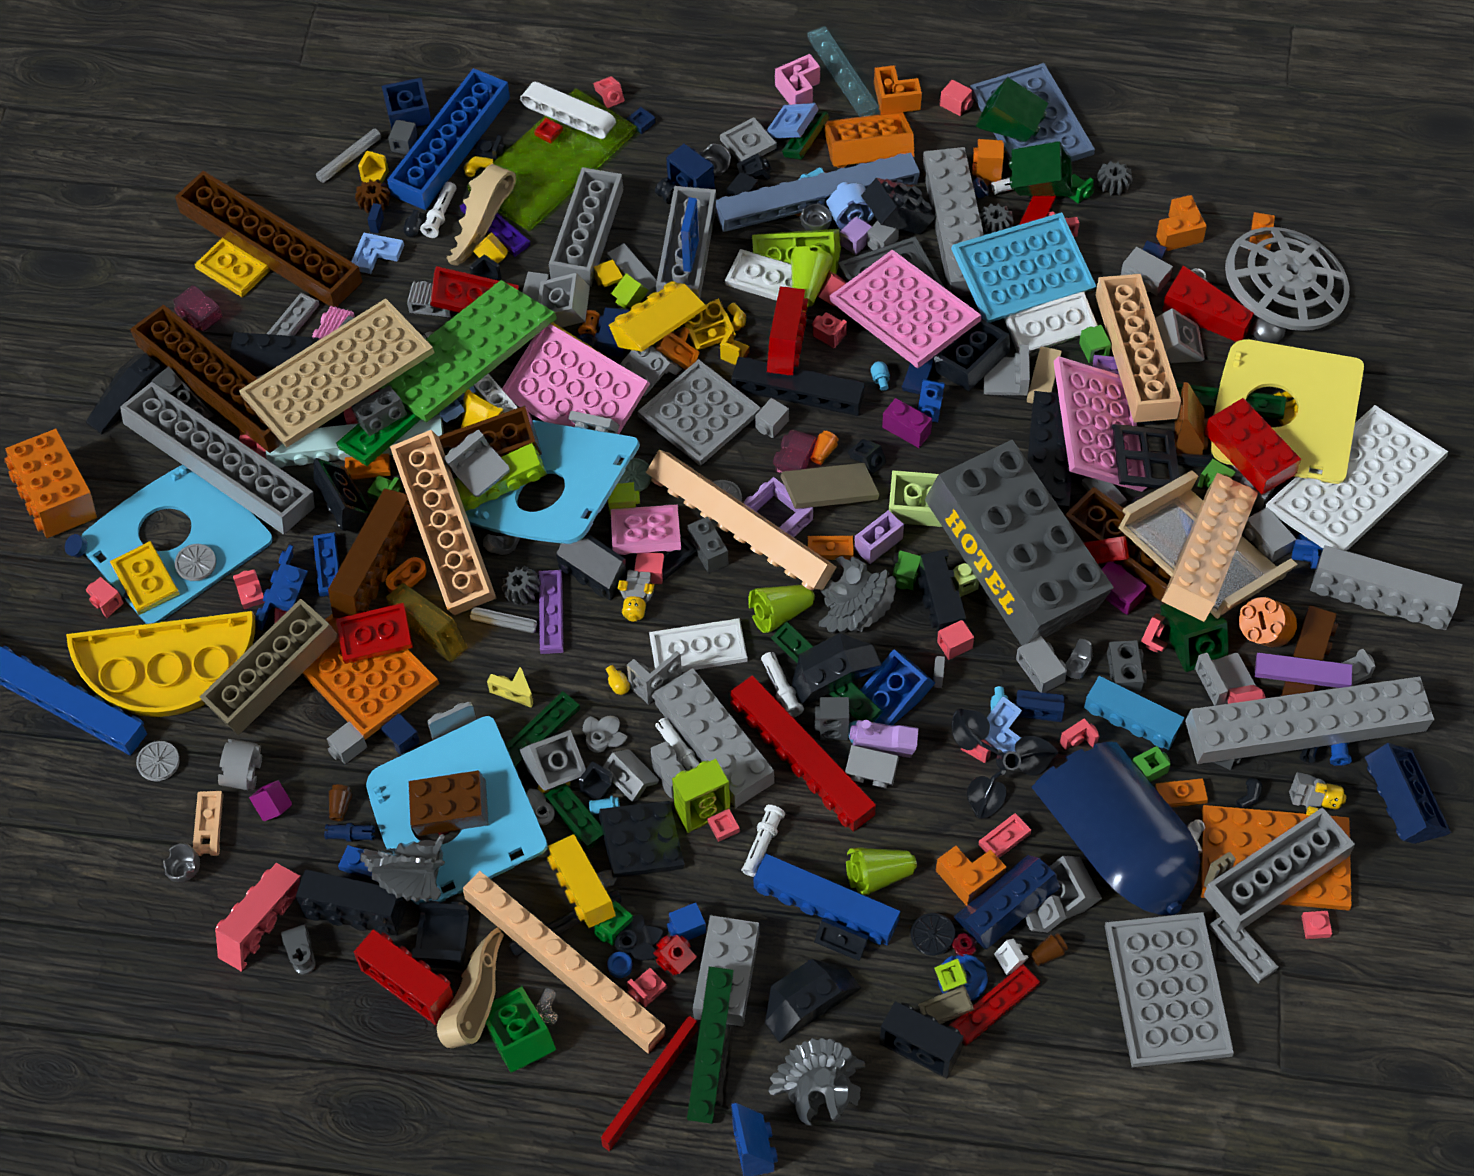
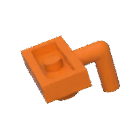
(676, 348)

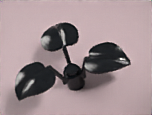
(1030, 756)

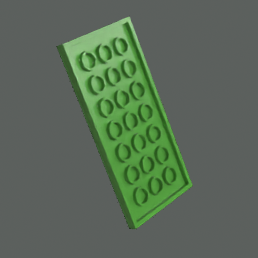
(470, 348)

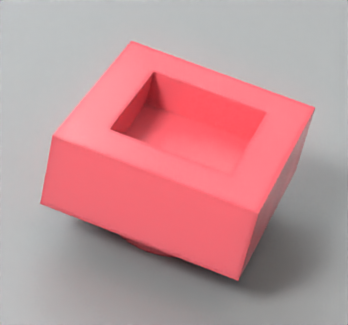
(723, 825)
(1316, 924)

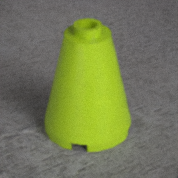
(809, 270)
(778, 604)
(877, 868)

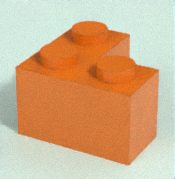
(896, 95)
(989, 160)
(1183, 226)
(969, 878)

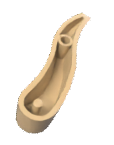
(485, 199)
(471, 1006)

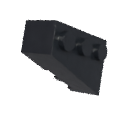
(939, 590)

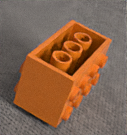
(50, 483)

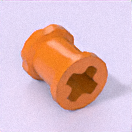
(590, 324)

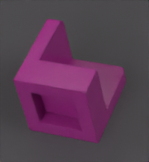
(270, 800)

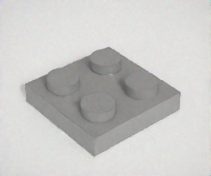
(748, 140)

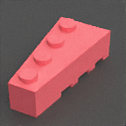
(255, 915)

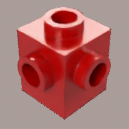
(674, 954)

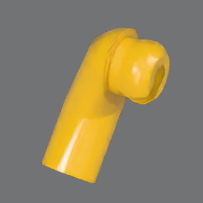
(475, 163)
(739, 316)

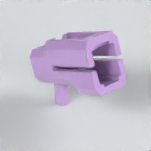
(889, 739)

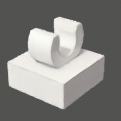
(1010, 956)

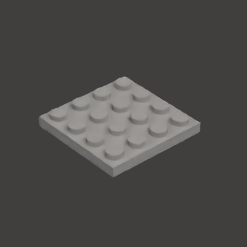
(699, 412)

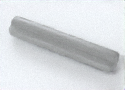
(503, 620)

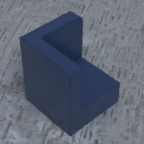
(401, 734)

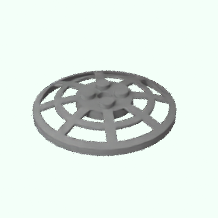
(1283, 280)

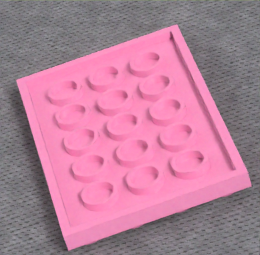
(905, 308)
(567, 376)
(1089, 406)

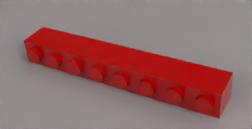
(802, 753)

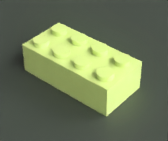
(909, 496)

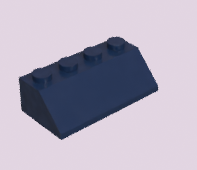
(1406, 794)
(1008, 900)

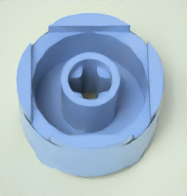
(847, 203)

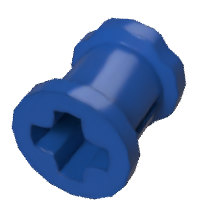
(1340, 754)

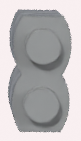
(665, 765)

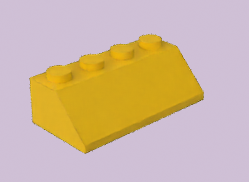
(656, 317)

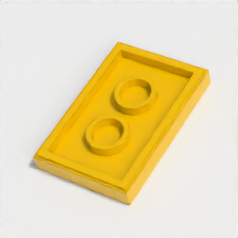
(232, 267)
(144, 577)

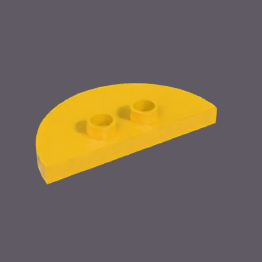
(163, 664)

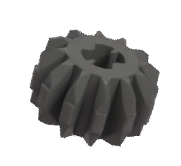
(1114, 178)
(995, 218)
(521, 585)

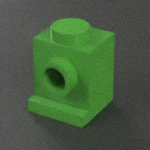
(1211, 470)
(906, 570)
(1155, 759)

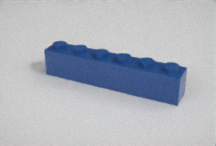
(826, 899)

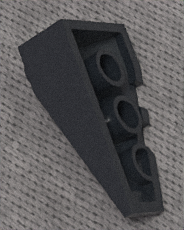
(126, 383)

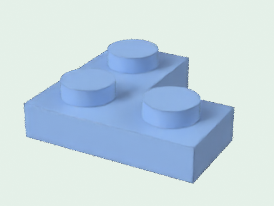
(375, 247)
(1000, 720)

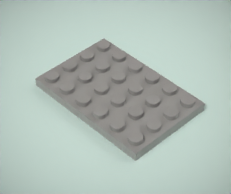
(1168, 990)

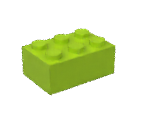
(700, 794)

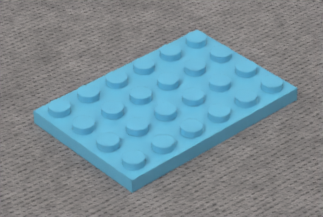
(1023, 267)

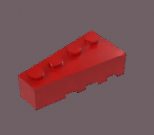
(1208, 306)

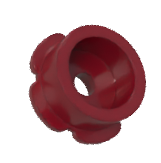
(960, 949)

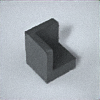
(402, 136)

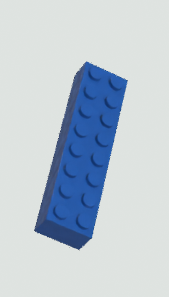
(448, 139)

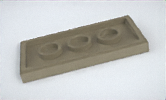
(829, 485)

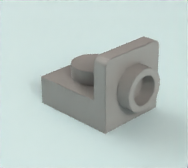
(1362, 666)
(1046, 915)

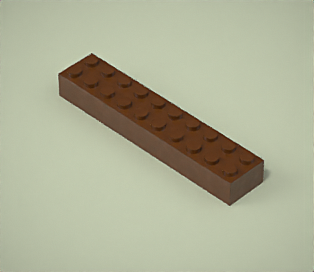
(269, 239)
(203, 370)

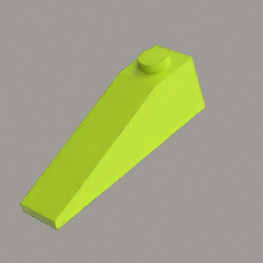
(780, 245)

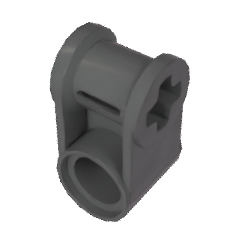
(298, 947)

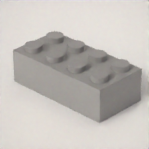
(729, 946)

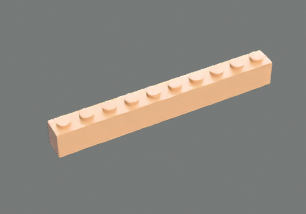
(741, 520)
(564, 962)

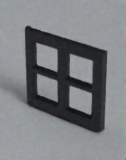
(1146, 456)

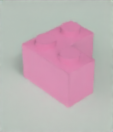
(797, 80)

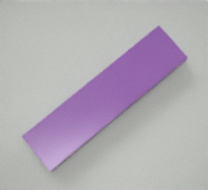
(551, 612)
(1303, 670)

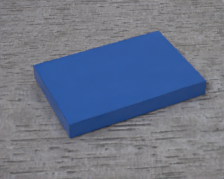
(690, 234)

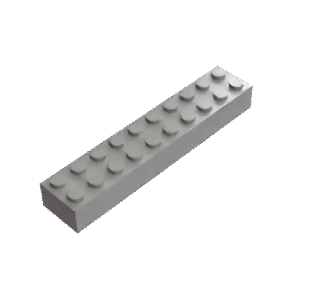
(218, 457)
(1309, 720)

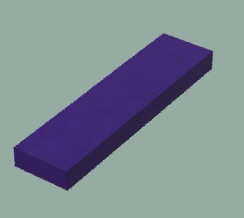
(506, 233)

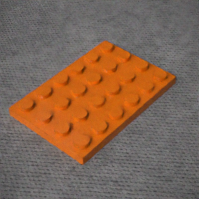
(370, 689)
(1249, 830)

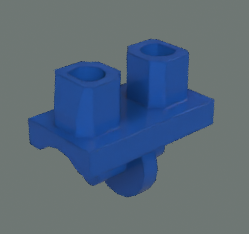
(931, 398)
(1306, 551)

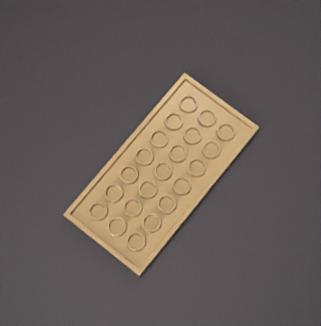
(336, 372)

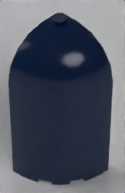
(1123, 827)

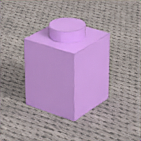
(854, 235)

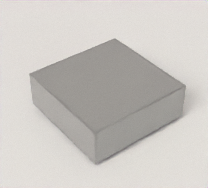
(938, 671)

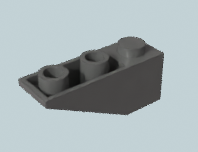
(176, 387)

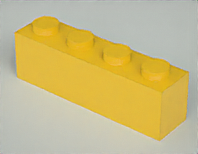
(581, 881)

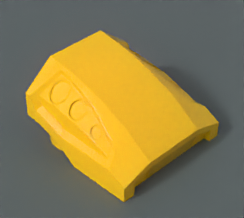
(709, 326)
(477, 409)

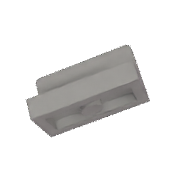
(629, 774)

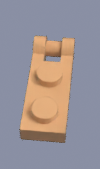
(208, 822)

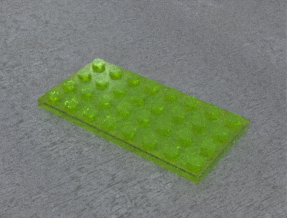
(550, 171)

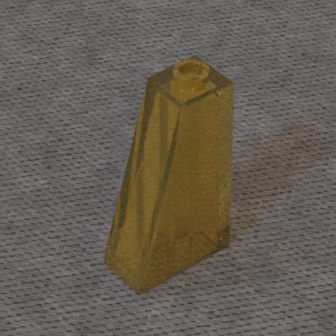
(429, 622)

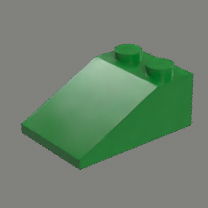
(518, 1030)

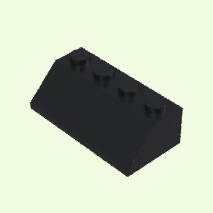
(266, 351)

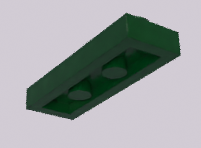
(797, 147)
(575, 815)

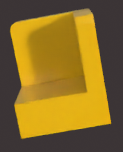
(373, 167)
(492, 248)
(607, 273)
(732, 349)

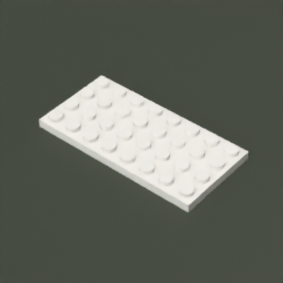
(1382, 469)

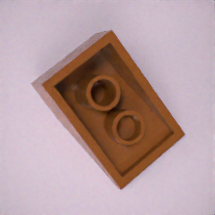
(1190, 424)

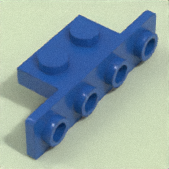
(285, 588)

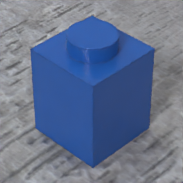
(687, 922)

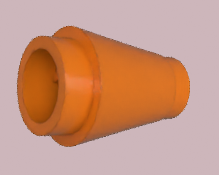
(824, 447)

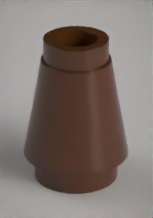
(339, 801)
(1049, 949)

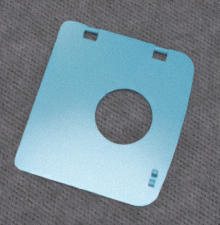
(590, 473)
(215, 522)
(510, 813)

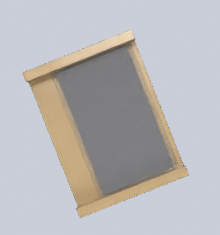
(1162, 525)

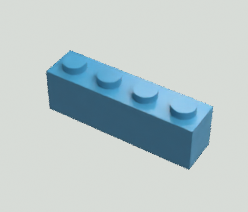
(1133, 713)

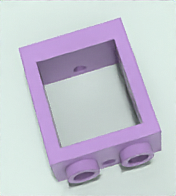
(767, 490)

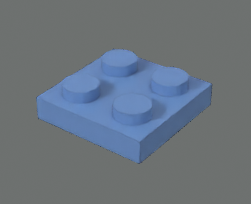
(792, 120)

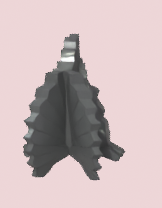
(857, 597)
(408, 869)
(818, 1075)

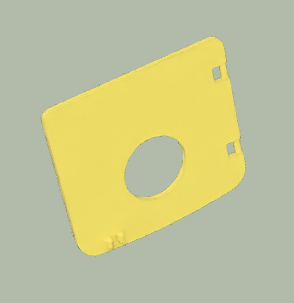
(1325, 393)

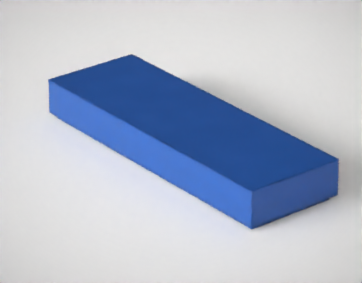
(326, 560)

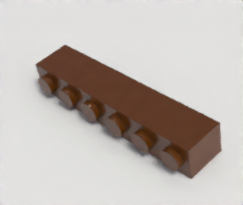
(1312, 644)

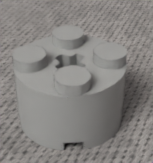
(239, 764)

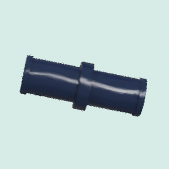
(350, 832)

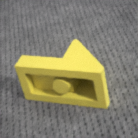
(513, 690)

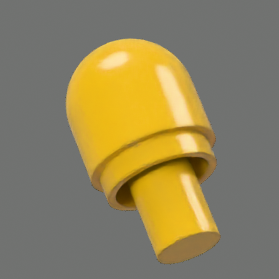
(617, 680)

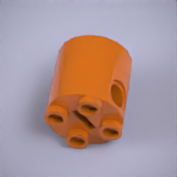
(1267, 622)

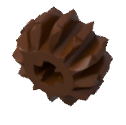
(372, 193)

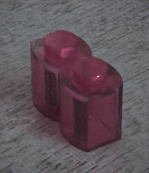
(197, 308)
(795, 451)

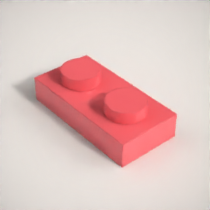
(1005, 836)

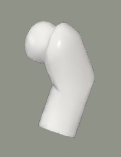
(1196, 830)

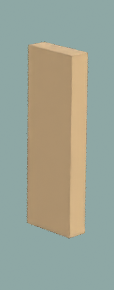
(1044, 372)

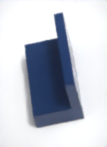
(1040, 705)

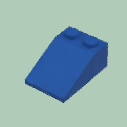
(897, 687)
(752, 1141)

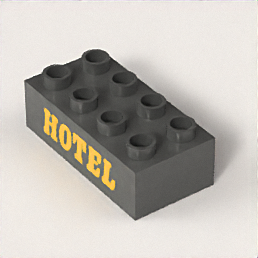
(1018, 543)

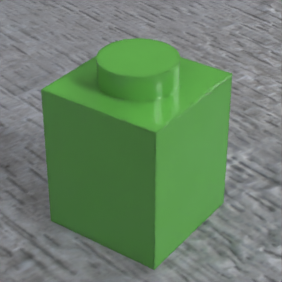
(1094, 342)

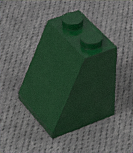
(1013, 112)
(1041, 170)
(1194, 637)

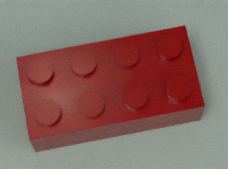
(787, 331)
(1252, 446)
(404, 976)

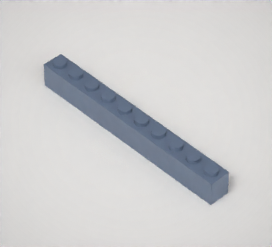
(793, 196)

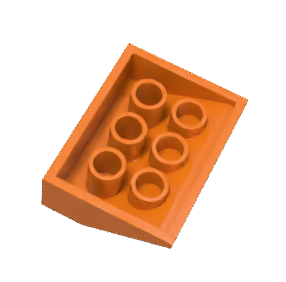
(868, 138)

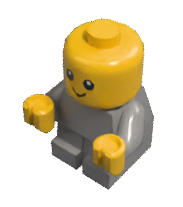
(636, 592)
(1314, 792)

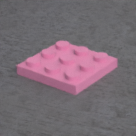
(645, 529)

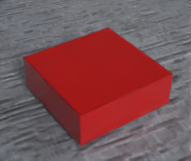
(548, 130)

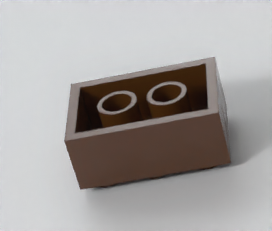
(448, 803)

